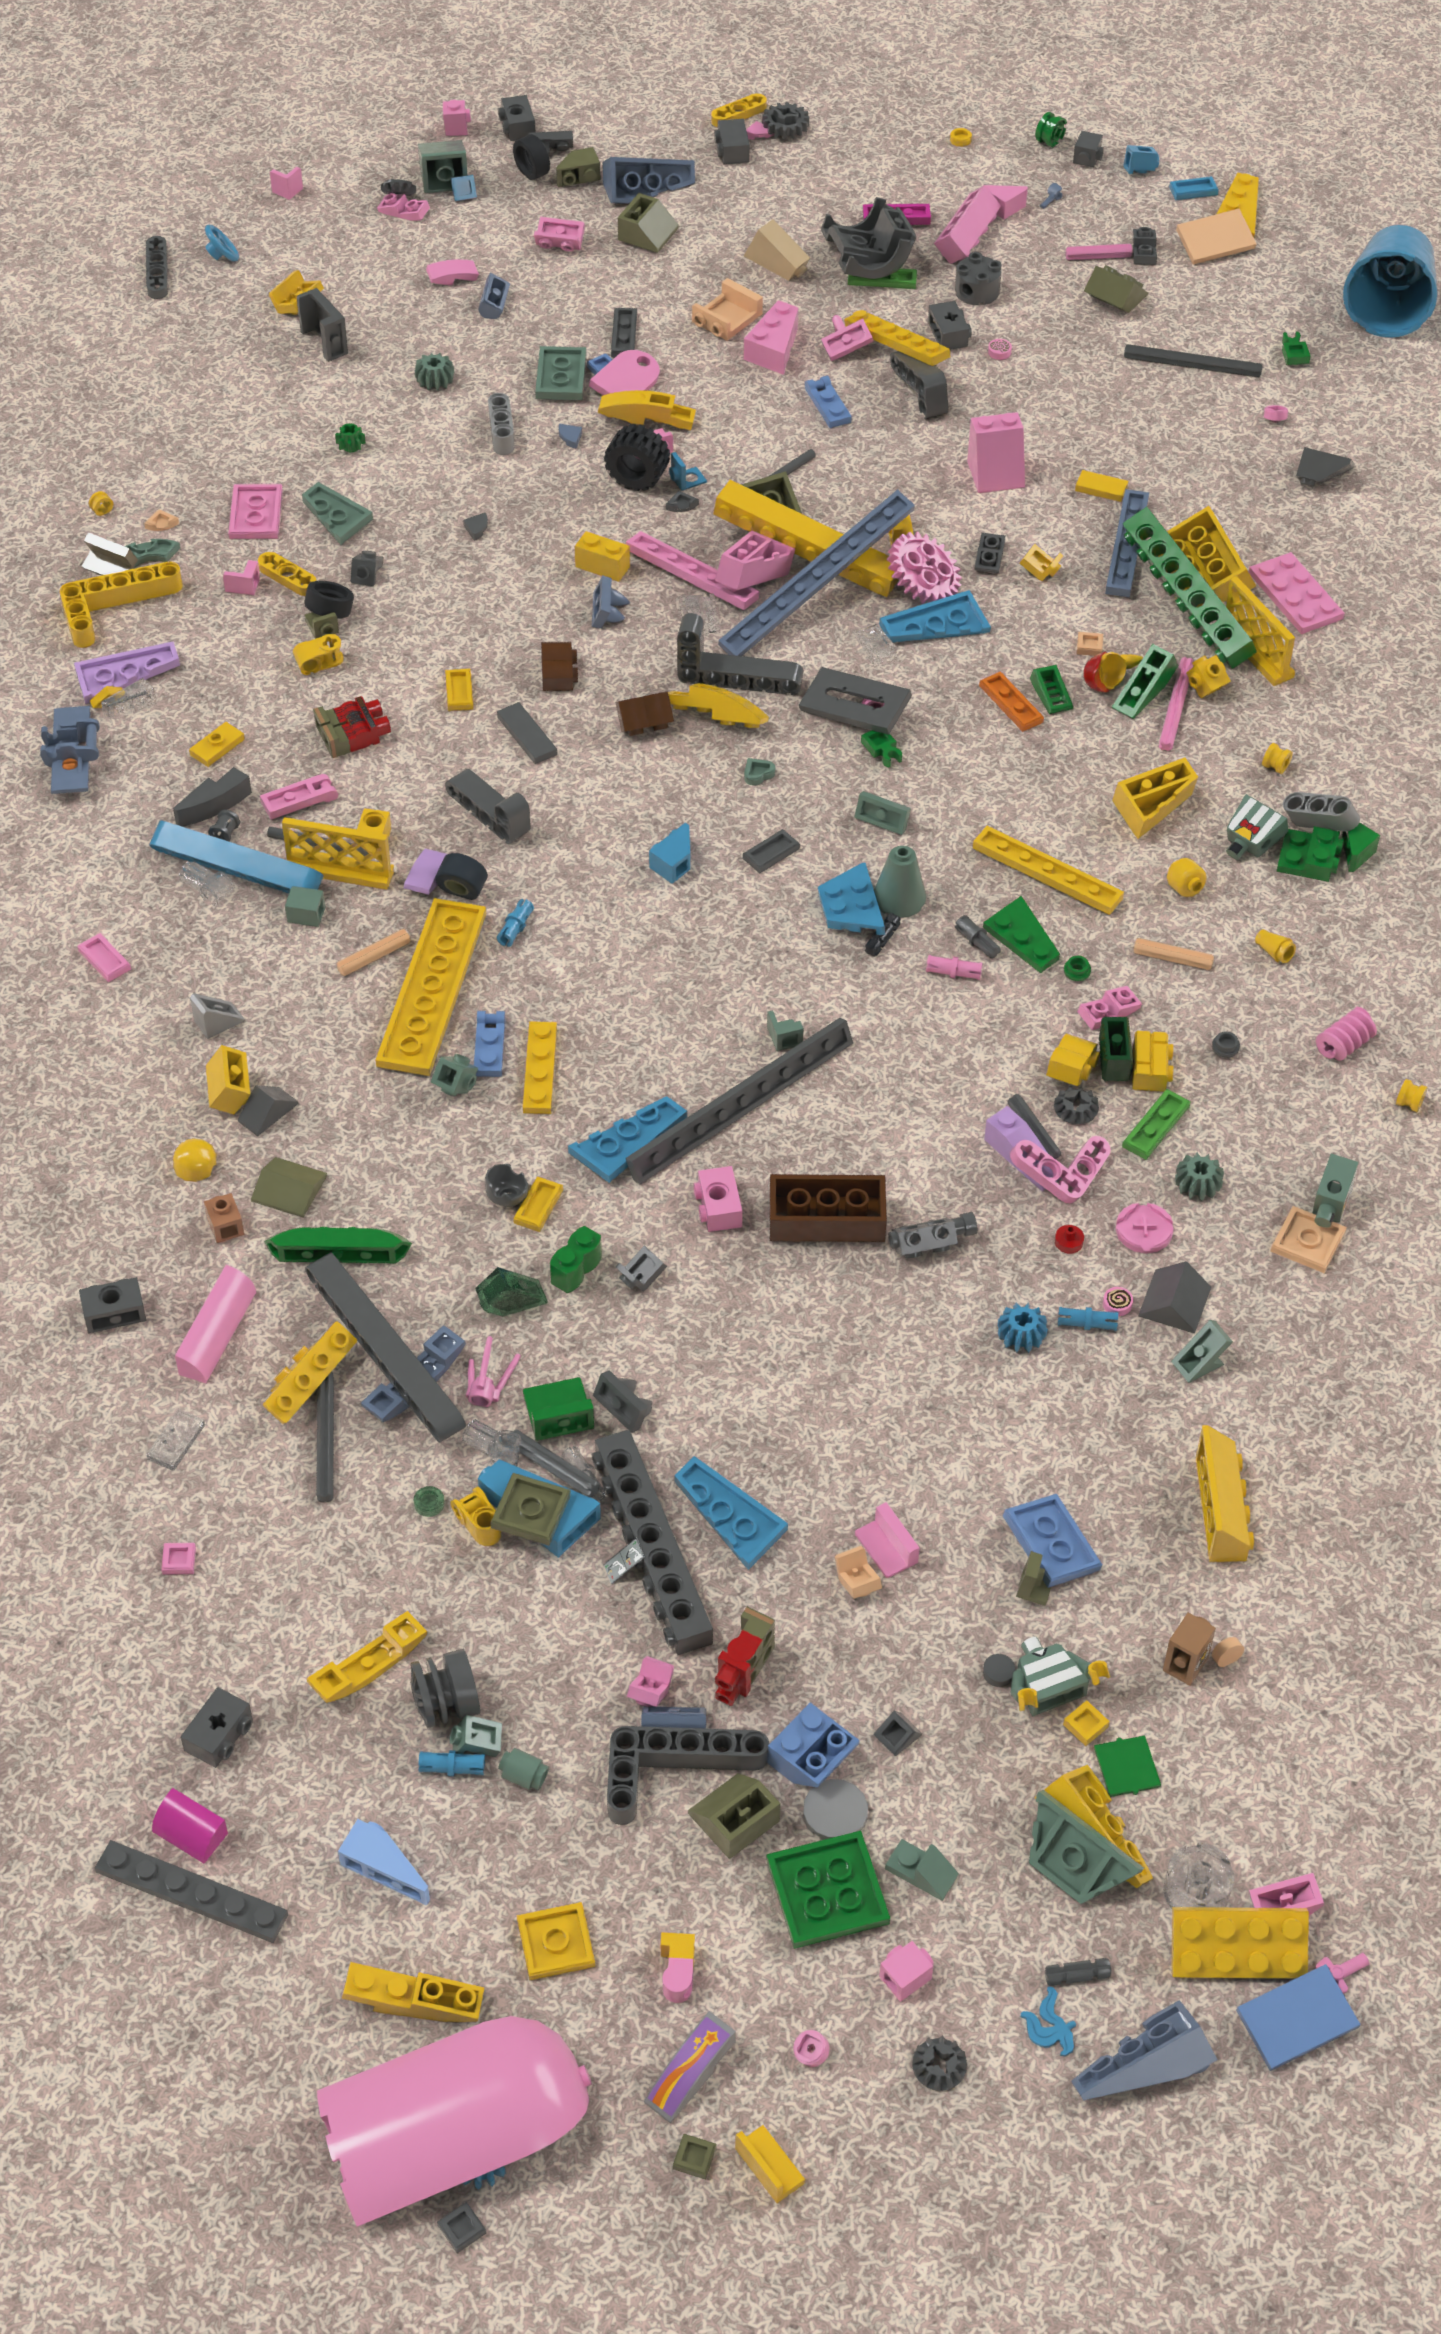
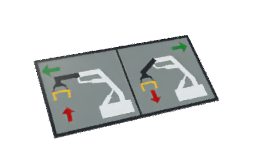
(624, 1560)

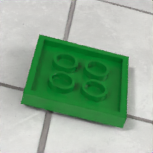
(827, 1889)

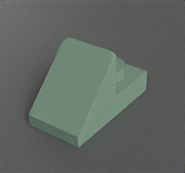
(1202, 1352)
(922, 1869)

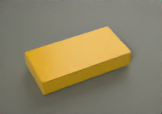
(1101, 485)
(459, 689)
(538, 1204)

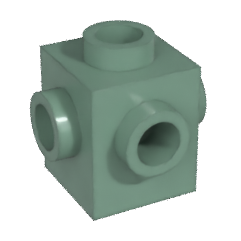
(455, 1074)

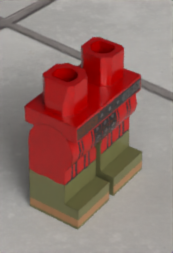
(351, 726)
(745, 1656)

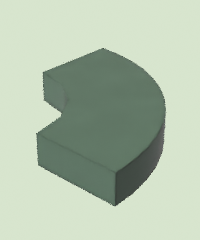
(155, 550)

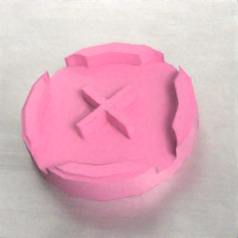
(1144, 1228)

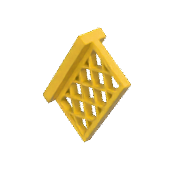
(1270, 661)
(335, 864)

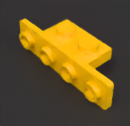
(308, 1372)

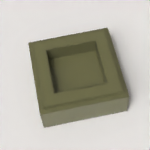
(694, 2156)

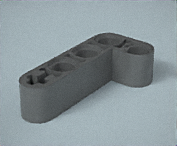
(925, 380)
(506, 817)

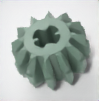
(434, 371)
(1199, 1176)

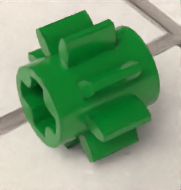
(350, 438)

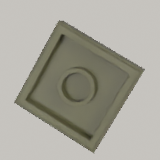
(530, 1509)

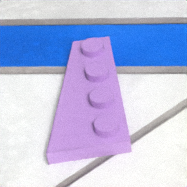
(124, 668)

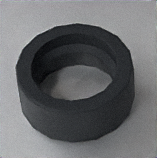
(531, 157)
(329, 598)

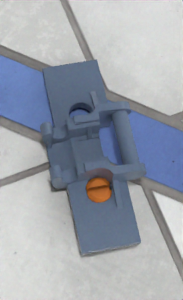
(62, 748)

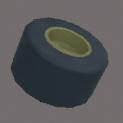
(461, 876)

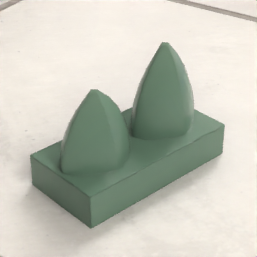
(882, 812)

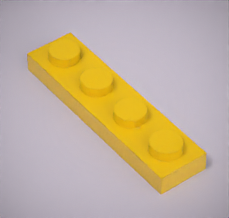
(539, 1067)

